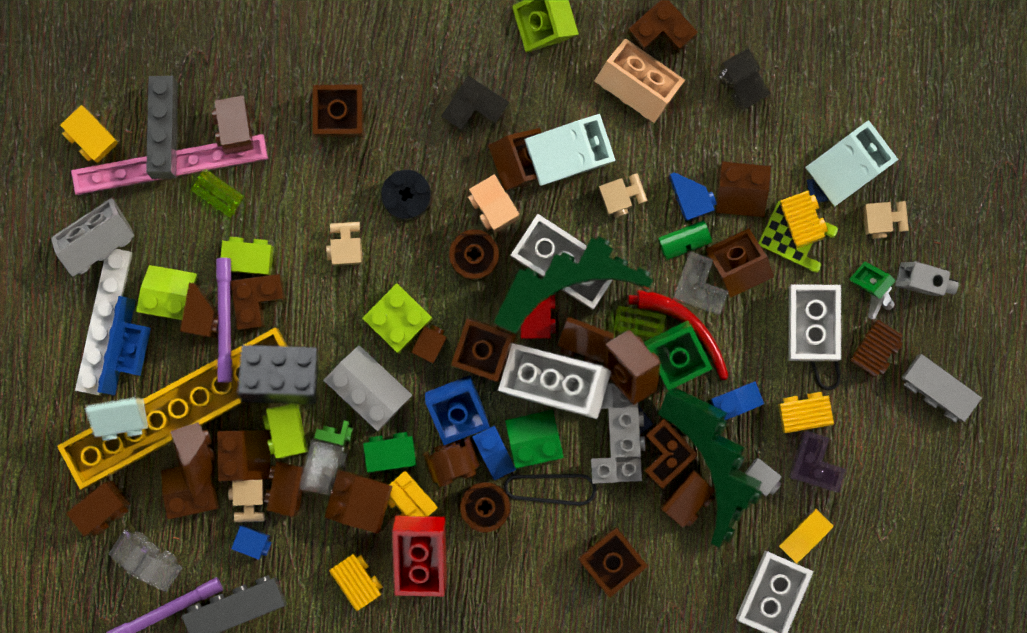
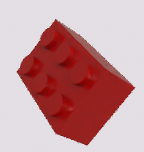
(419, 556)

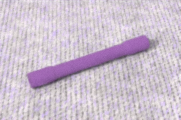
(224, 361)
(200, 593)

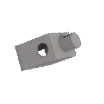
(925, 279)

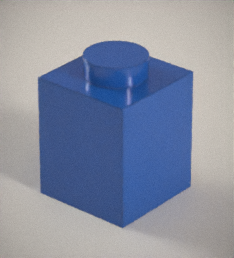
(251, 542)

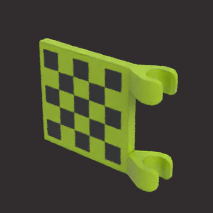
(779, 240)

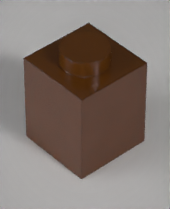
(430, 343)

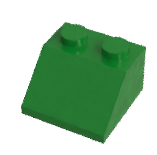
(534, 439)

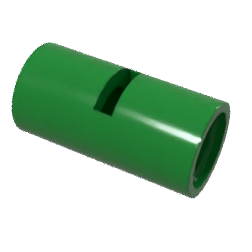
(685, 239)

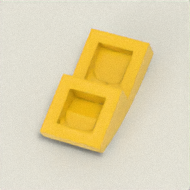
(806, 536)

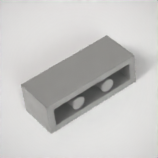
(940, 389)

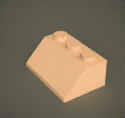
(639, 80)

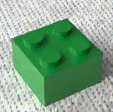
(679, 355)

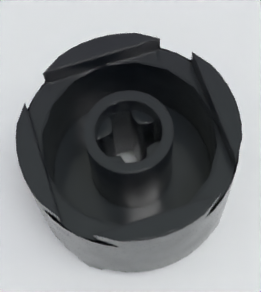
(400, 182)

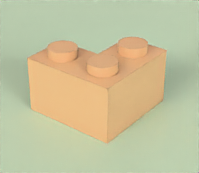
(494, 204)

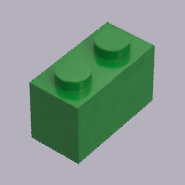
(390, 453)

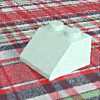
(118, 417)

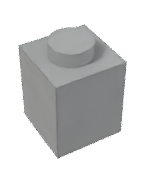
(767, 475)

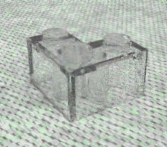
(693, 289)
(145, 560)

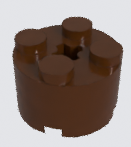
(485, 246)
(452, 461)
(476, 518)

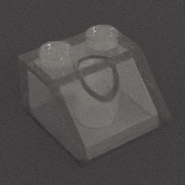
(322, 467)

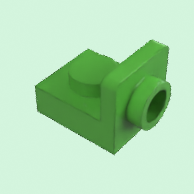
(330, 434)

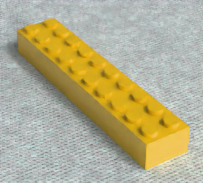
(180, 404)

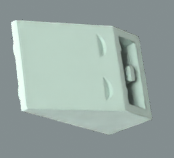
(570, 150)
(851, 163)

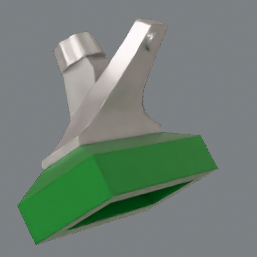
(875, 283)

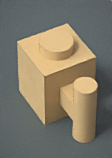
(617, 196)
(880, 218)
(347, 249)
(248, 494)

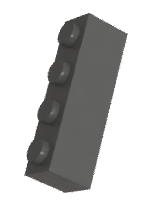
(162, 127)
(235, 609)

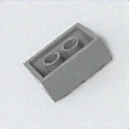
(92, 237)
(368, 388)

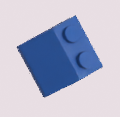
(456, 410)

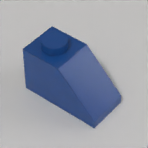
(692, 197)
(738, 400)
(494, 453)

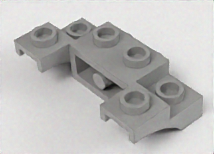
(624, 440)

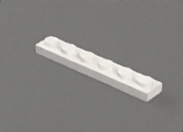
(110, 286)

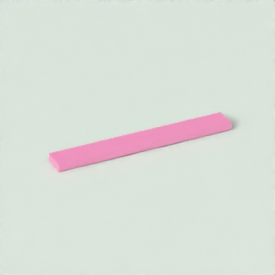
(187, 162)

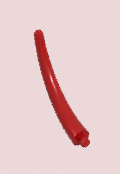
(670, 307)

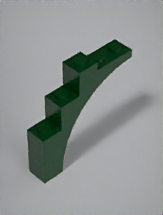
(563, 272)
(723, 457)

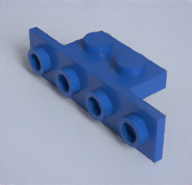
(125, 347)

